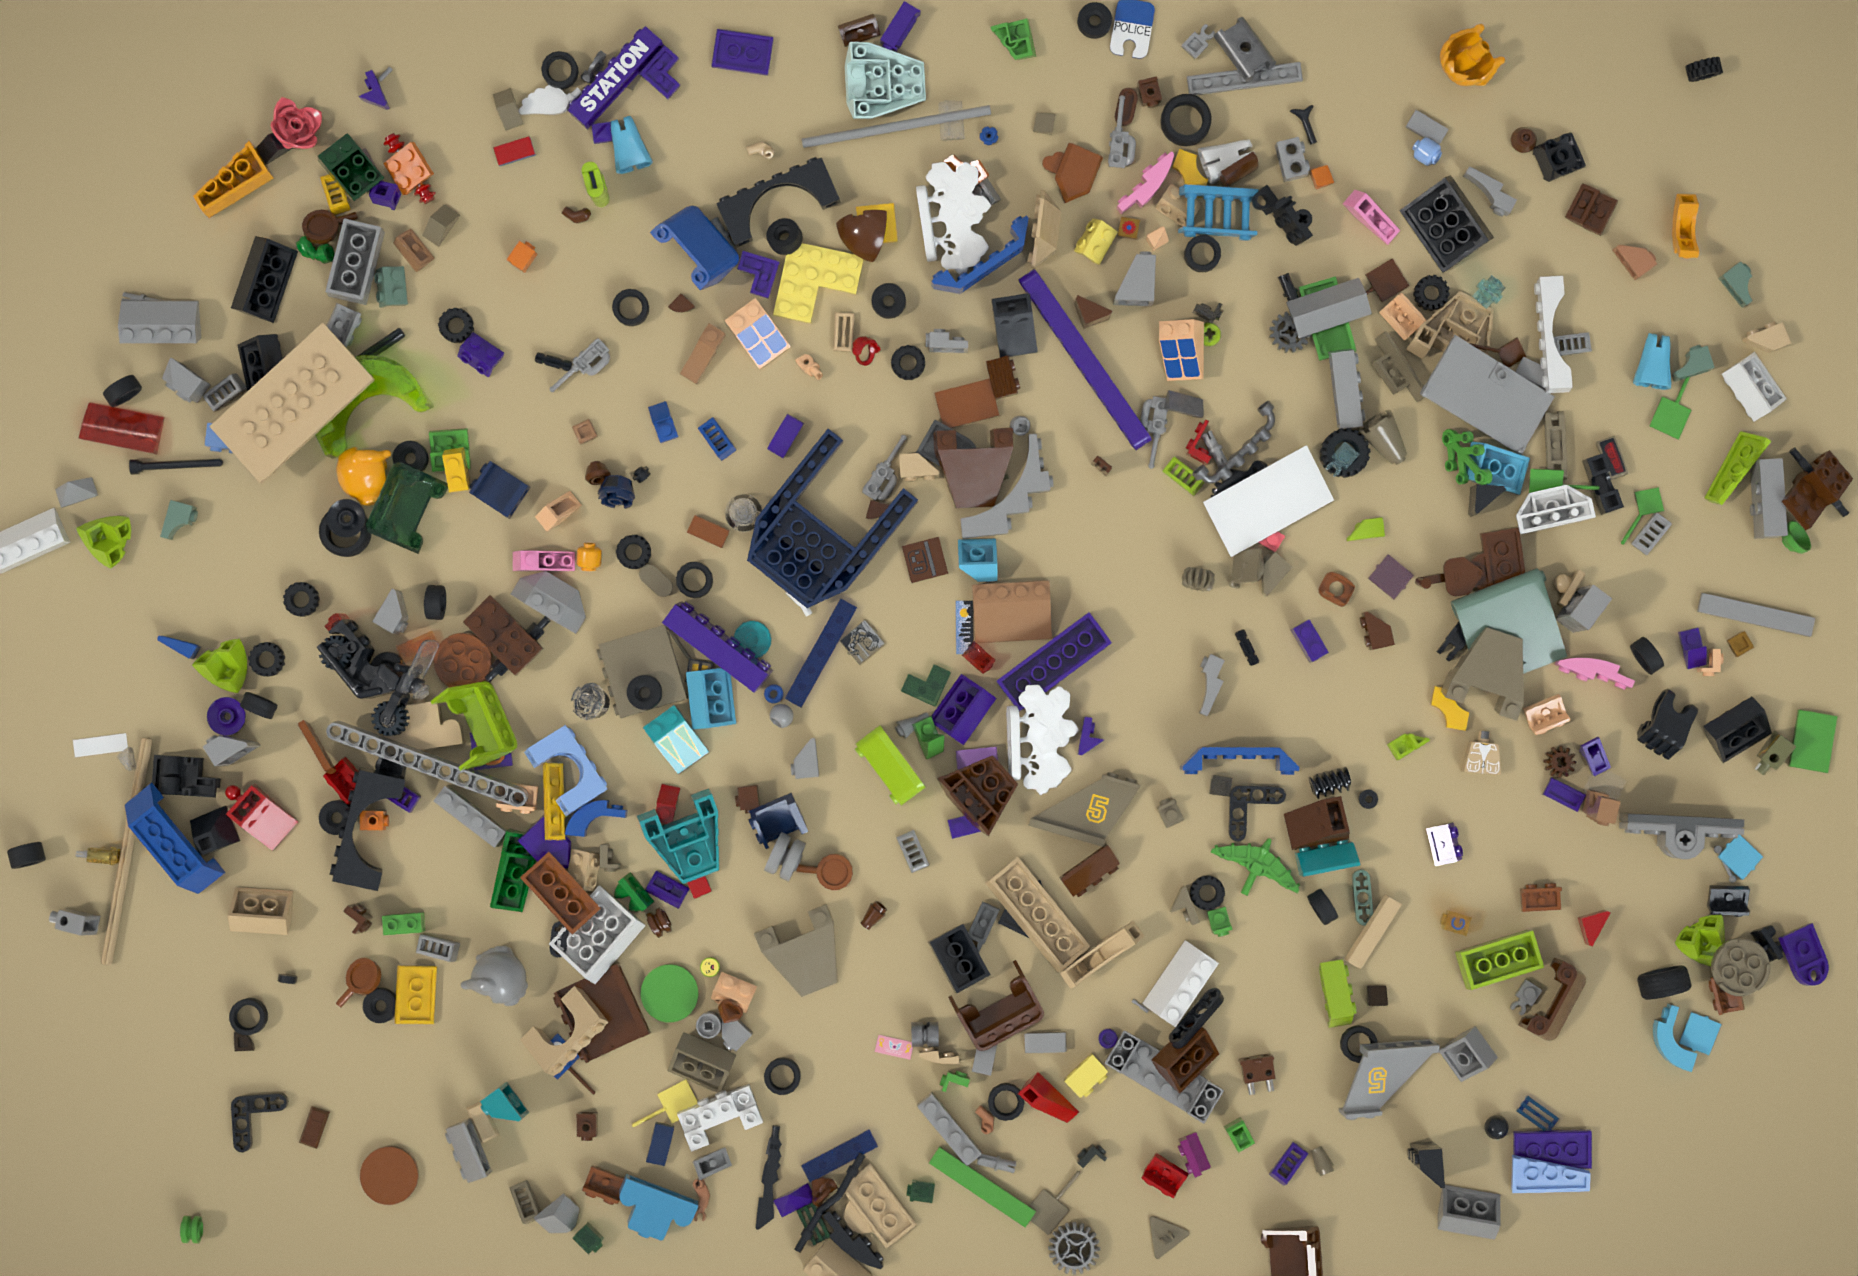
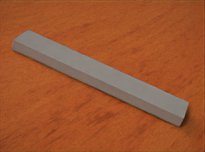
(1233, 80)
(1756, 614)

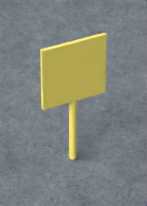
(673, 1100)

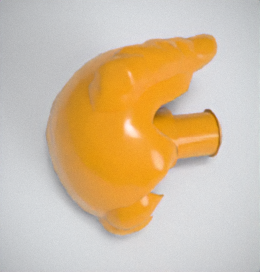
(1468, 58)
(362, 473)

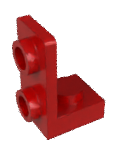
(1198, 454)

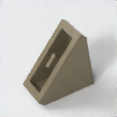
(507, 109)
(440, 224)

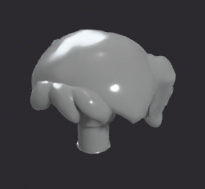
(498, 976)

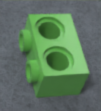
(403, 923)

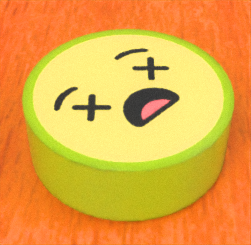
(710, 967)

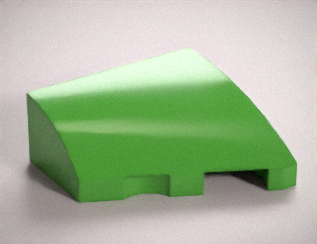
(1016, 38)

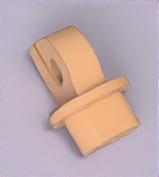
(811, 368)

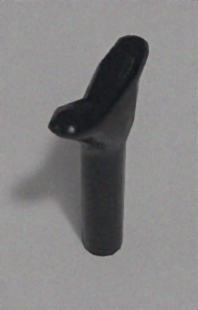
(1303, 115)

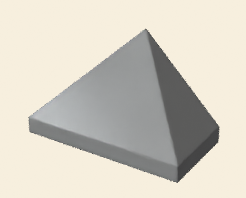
(76, 491)

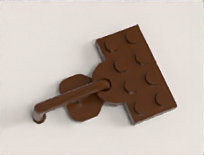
(1497, 562)

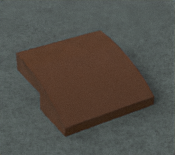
(1239, 170)
(1591, 209)

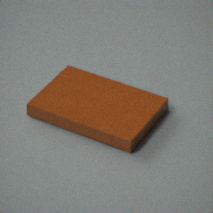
(967, 403)

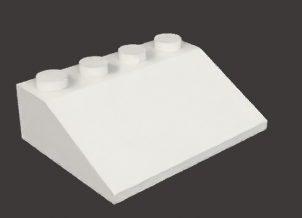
(601, 938)

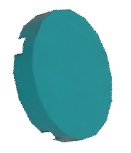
(759, 642)

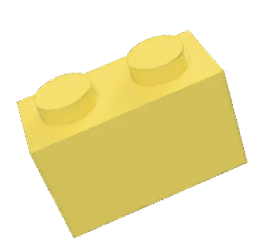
(1086, 1076)

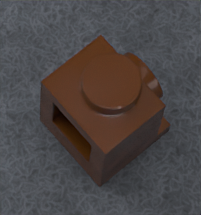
(1146, 99)
(591, 1119)

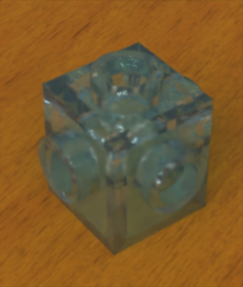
(1489, 291)

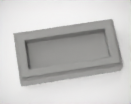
(1426, 127)

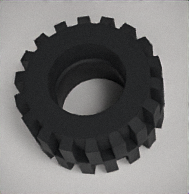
(1353, 438)

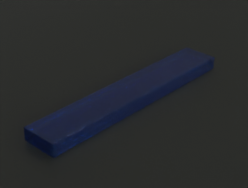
(821, 653)

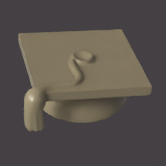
(1247, 567)

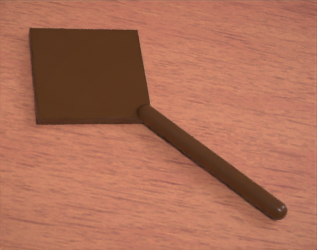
(1509, 353)

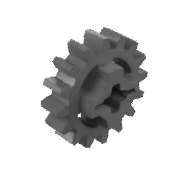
(1291, 341)

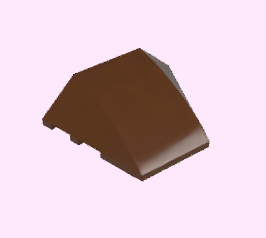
(980, 791)

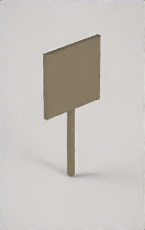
(1049, 1209)

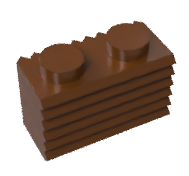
(1002, 377)

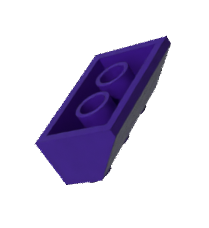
(962, 709)

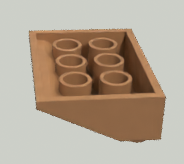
(1012, 611)

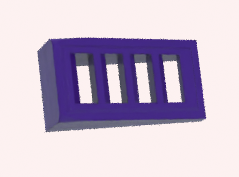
(413, 802)
(1289, 1174)

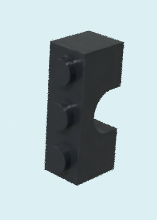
(1598, 471)

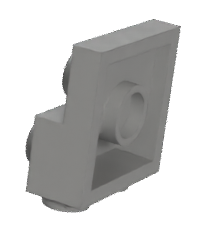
(939, 342)

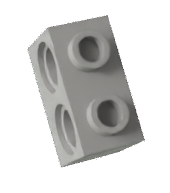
(1286, 159)

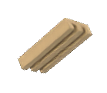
(844, 315)

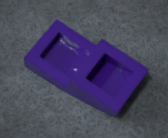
(785, 436)

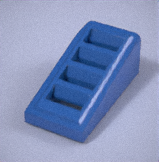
(728, 450)
(185, 648)

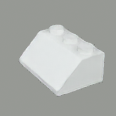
(1754, 386)

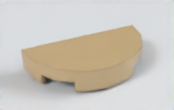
(855, 1220)

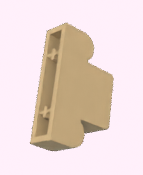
(427, 728)

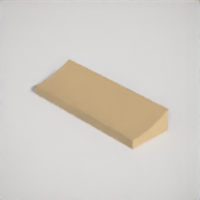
(1037, 914)

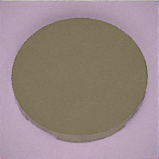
(1740, 967)

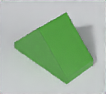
(1239, 1134)

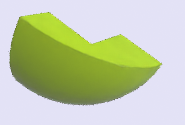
(106, 538)
(224, 666)
(1702, 939)

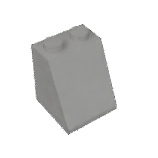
(1139, 282)

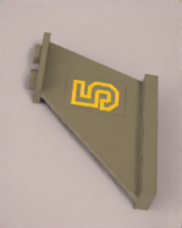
(1089, 812)

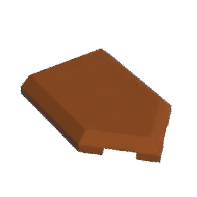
(1077, 172)

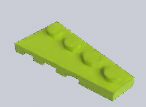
(1737, 463)

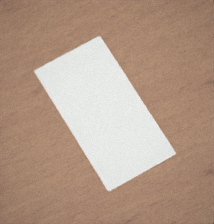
(1268, 501)

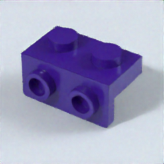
(480, 354)

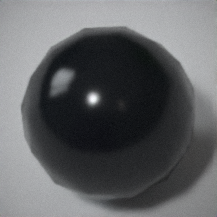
(1496, 1127)

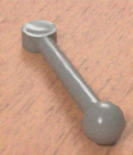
(1717, 849)

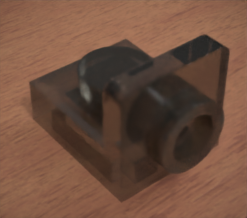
(1204, 311)

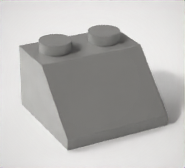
(393, 613)
(1468, 1054)

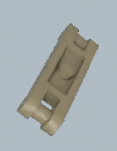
(1555, 441)

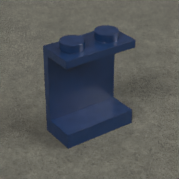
(499, 489)

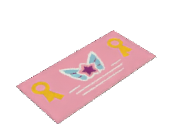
(894, 1047)

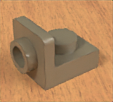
(1169, 812)
(605, 855)

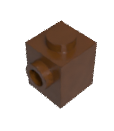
(747, 798)

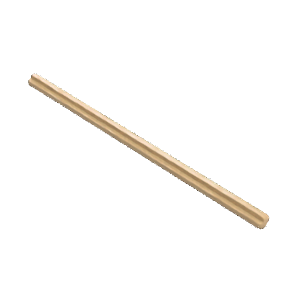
(125, 858)

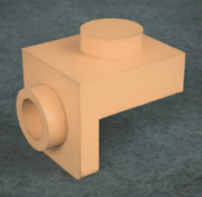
(1715, 660)

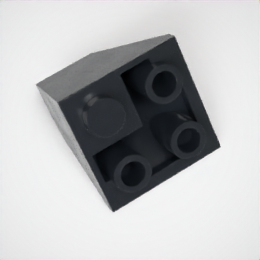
(213, 831)

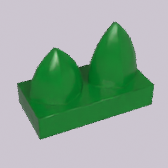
(631, 887)

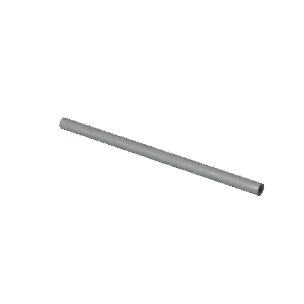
(896, 126)

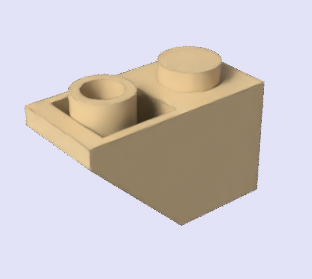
(1769, 339)
(915, 466)

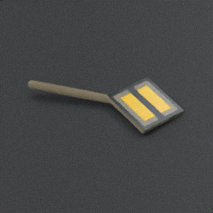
(693, 664)

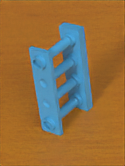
(1228, 195)

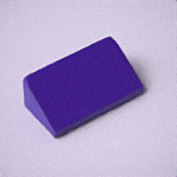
(667, 889)

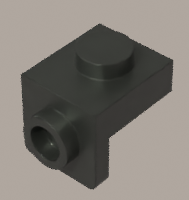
(1086, 1155)

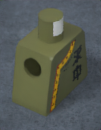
(1774, 745)

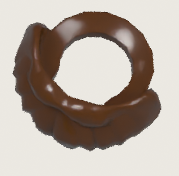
(821, 1189)

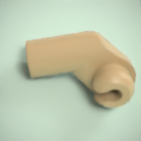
(761, 148)

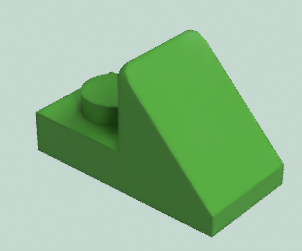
(928, 737)

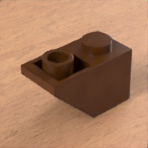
(1377, 632)

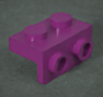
(1195, 1155)

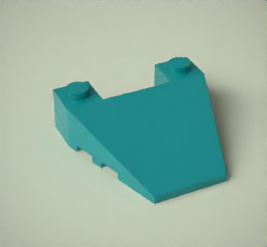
(688, 843)

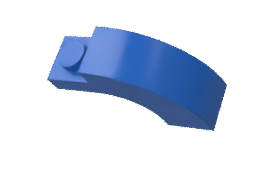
(586, 814)

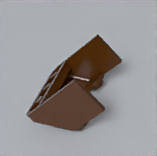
(1002, 1018)

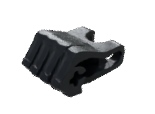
(1667, 728)

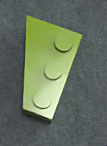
(1337, 993)

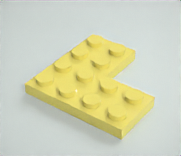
(806, 272)

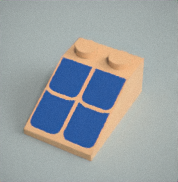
(757, 333)
(1182, 349)

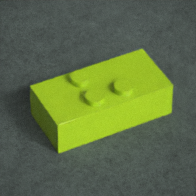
(1499, 959)

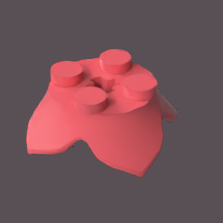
(305, 120)

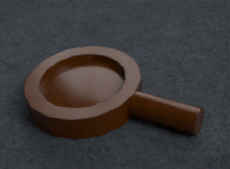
(323, 226)

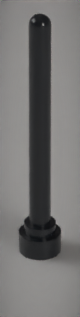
(137, 466)

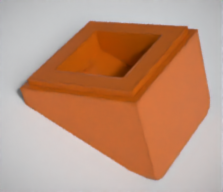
(1321, 177)

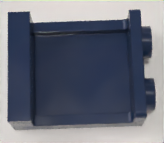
(777, 817)

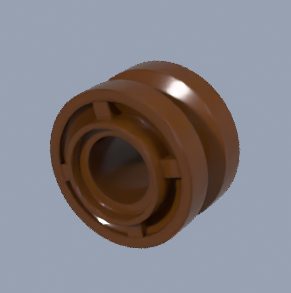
(659, 922)

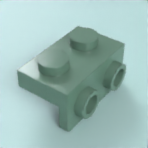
(391, 286)

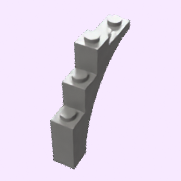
(995, 520)

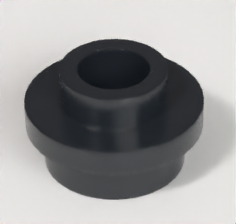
(1363, 803)

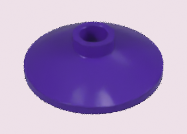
(217, 712)

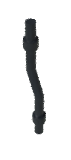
(807, 1232)

